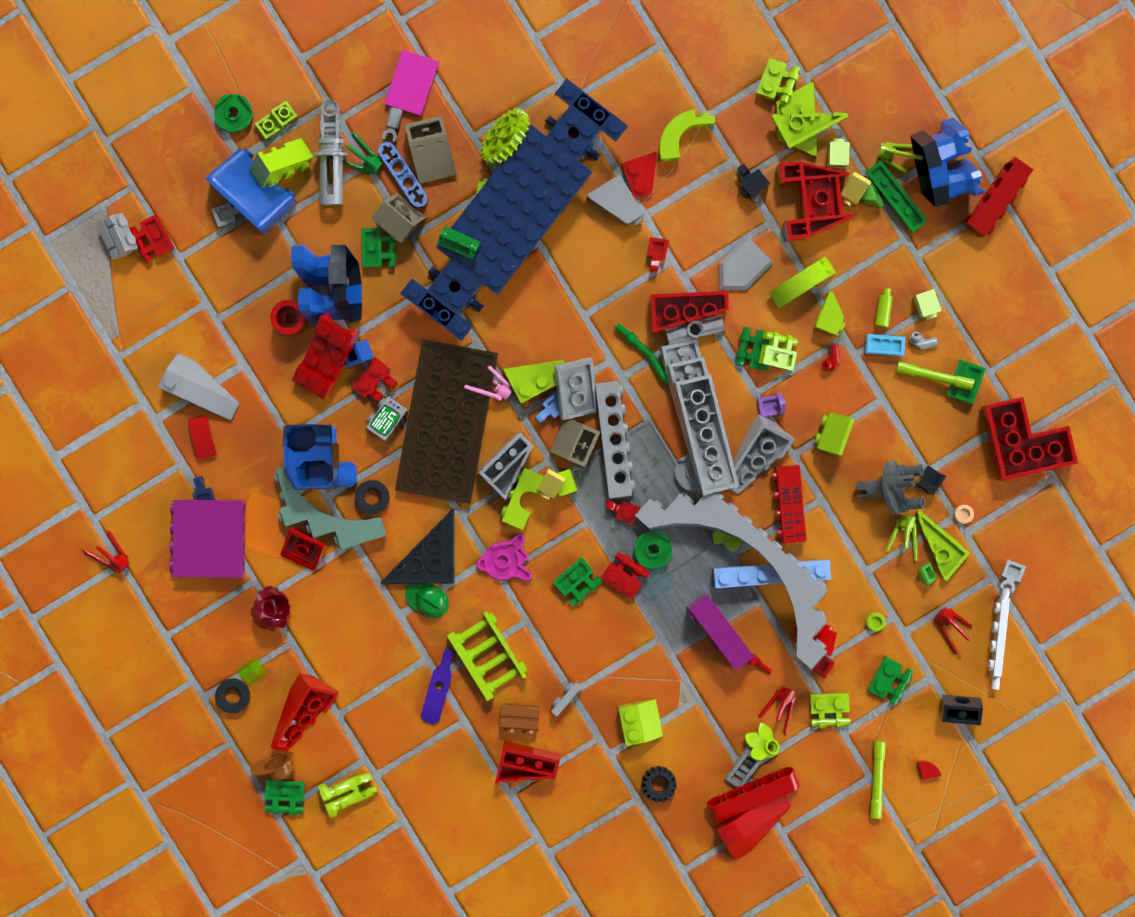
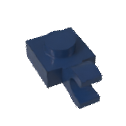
(202, 493)

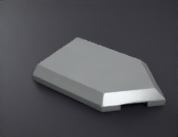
(742, 266)

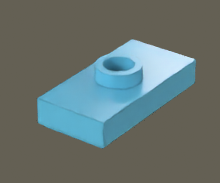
(885, 345)

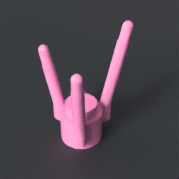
(501, 388)

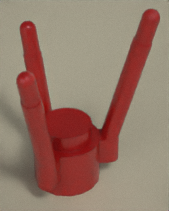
(118, 563)
(946, 617)
(786, 697)

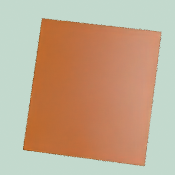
(263, 526)

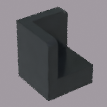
(930, 480)

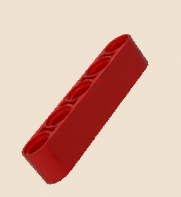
(753, 794)

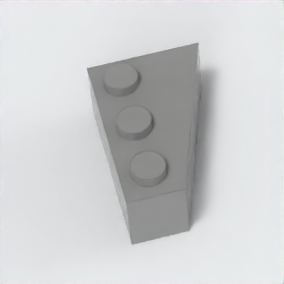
(505, 464)

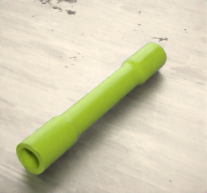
(913, 370)
(876, 802)

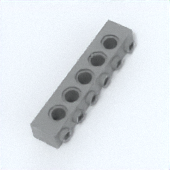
(615, 489)

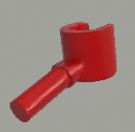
(755, 660)

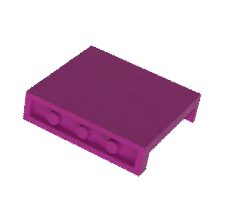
(208, 538)

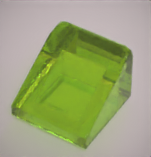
(252, 671)

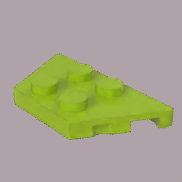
(800, 103)

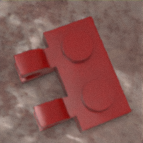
(371, 377)

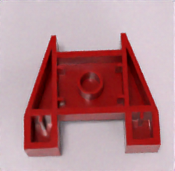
(818, 197)

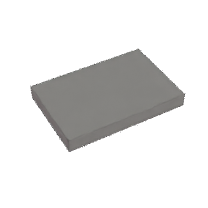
(576, 388)

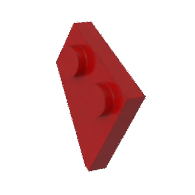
(640, 174)

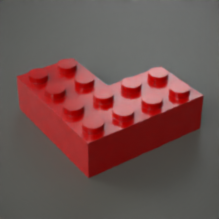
(1016, 449)

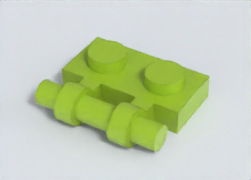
(772, 78)
(775, 356)
(829, 703)

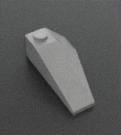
(191, 382)

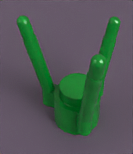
(371, 164)

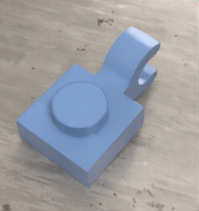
(551, 408)

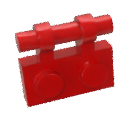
(156, 235)
(620, 579)

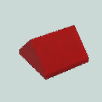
(303, 549)

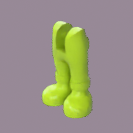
(350, 784)

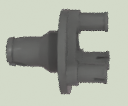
(891, 487)

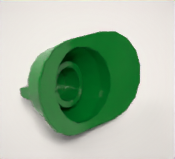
(427, 599)

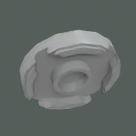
(685, 474)

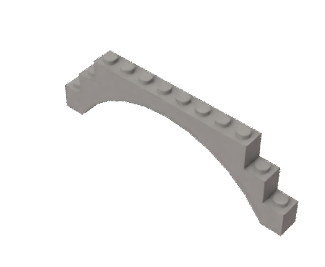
(717, 515)

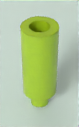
(884, 308)

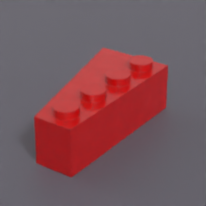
(998, 196)

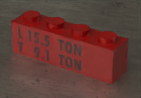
(790, 504)

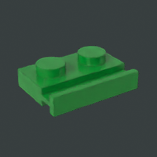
(971, 371)

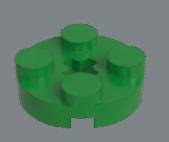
(234, 102)
(657, 559)

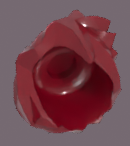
(270, 609)

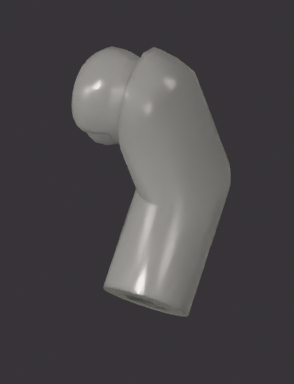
(922, 343)

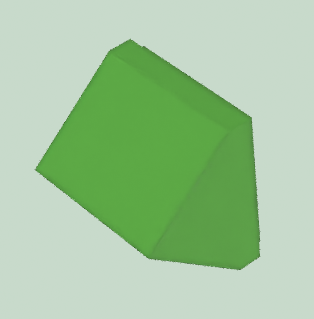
(872, 197)

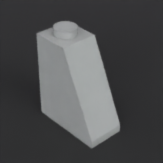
(617, 201)

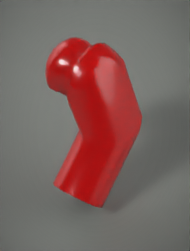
(834, 358)

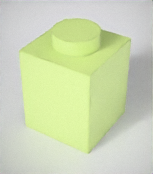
(838, 154)
(927, 304)

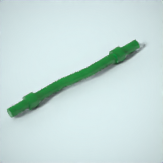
(631, 338)

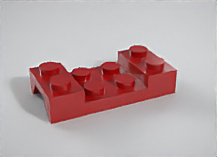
(325, 357)

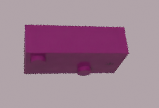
(720, 631)

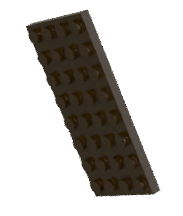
(446, 422)

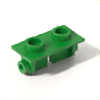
(458, 242)

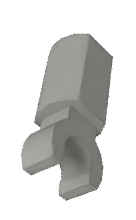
(393, 123)

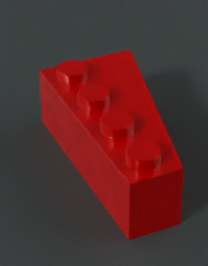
(679, 308)

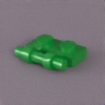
(372, 248)
(757, 342)
(573, 577)
(884, 678)
(285, 791)

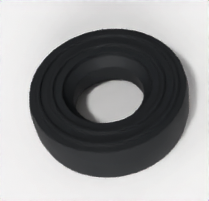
(372, 485)
(236, 684)

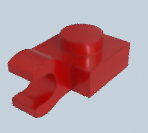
(657, 250)
(625, 511)

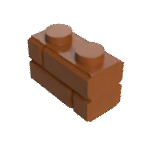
(519, 717)

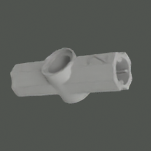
(706, 327)

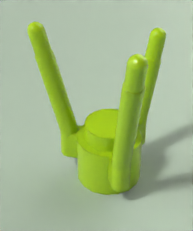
(889, 149)
(908, 525)

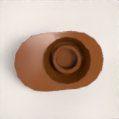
(275, 767)

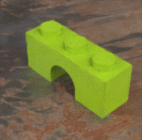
(514, 513)

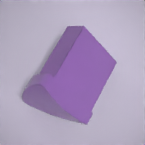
(772, 405)

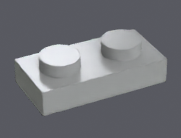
(560, 703)

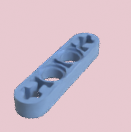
(401, 176)

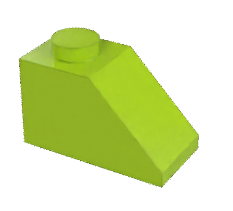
(830, 316)

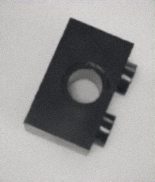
(961, 710)

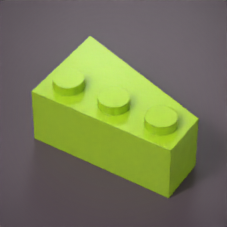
(281, 163)
(532, 379)

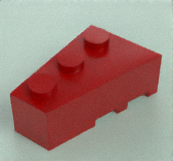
(526, 763)

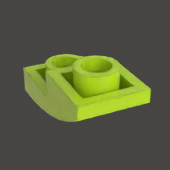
(275, 121)

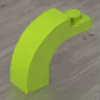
(670, 138)
(802, 282)

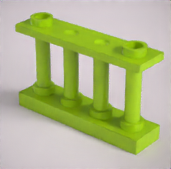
(478, 672)

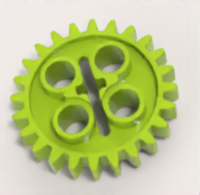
(504, 136)

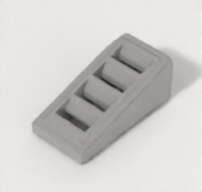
(738, 764)

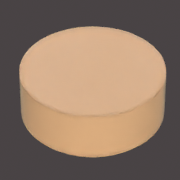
(963, 514)

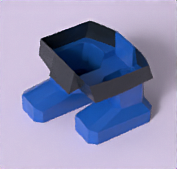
(934, 179)
(330, 270)

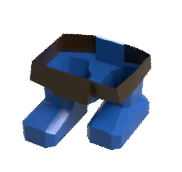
(313, 458)

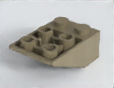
(430, 149)

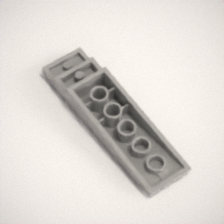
(699, 416)

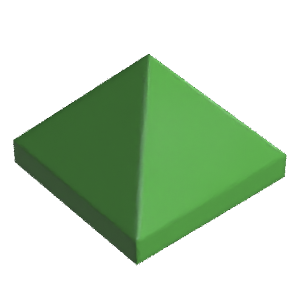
(926, 574)

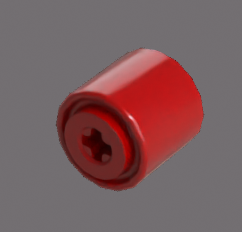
(279, 317)

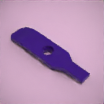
(435, 698)

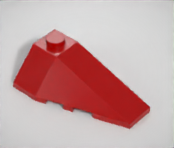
(303, 704)
(747, 829)

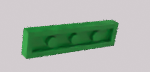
(896, 196)

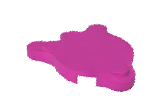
(505, 560)

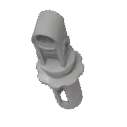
(330, 146)

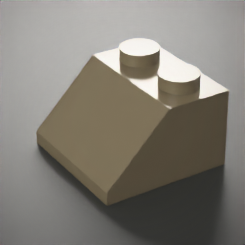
(398, 217)

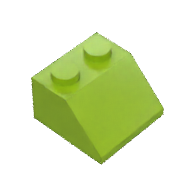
(833, 433)
(640, 722)

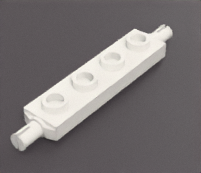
(999, 629)

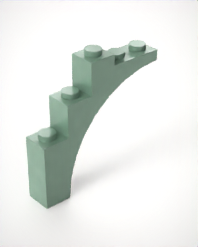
(320, 523)

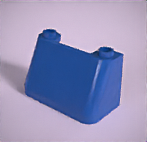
(238, 185)

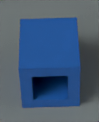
(359, 353)

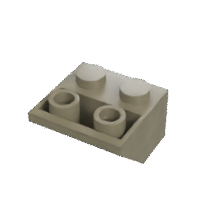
(575, 442)

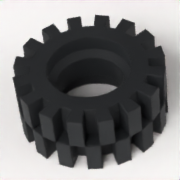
(658, 795)

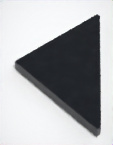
(431, 559)

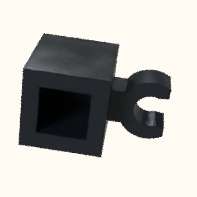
(753, 183)

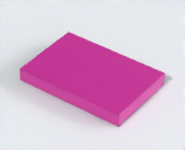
(411, 83)

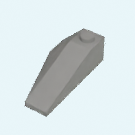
(759, 449)

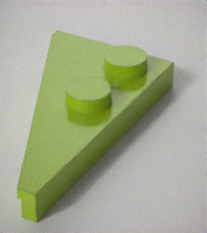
(800, 127)
(945, 549)

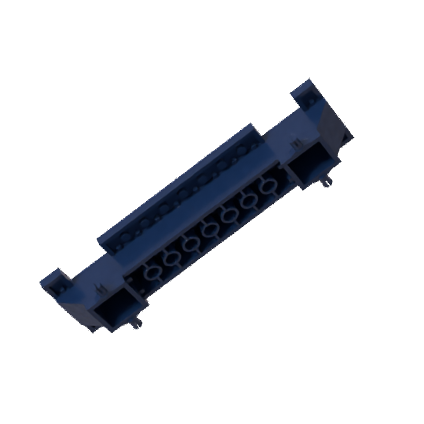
(516, 208)

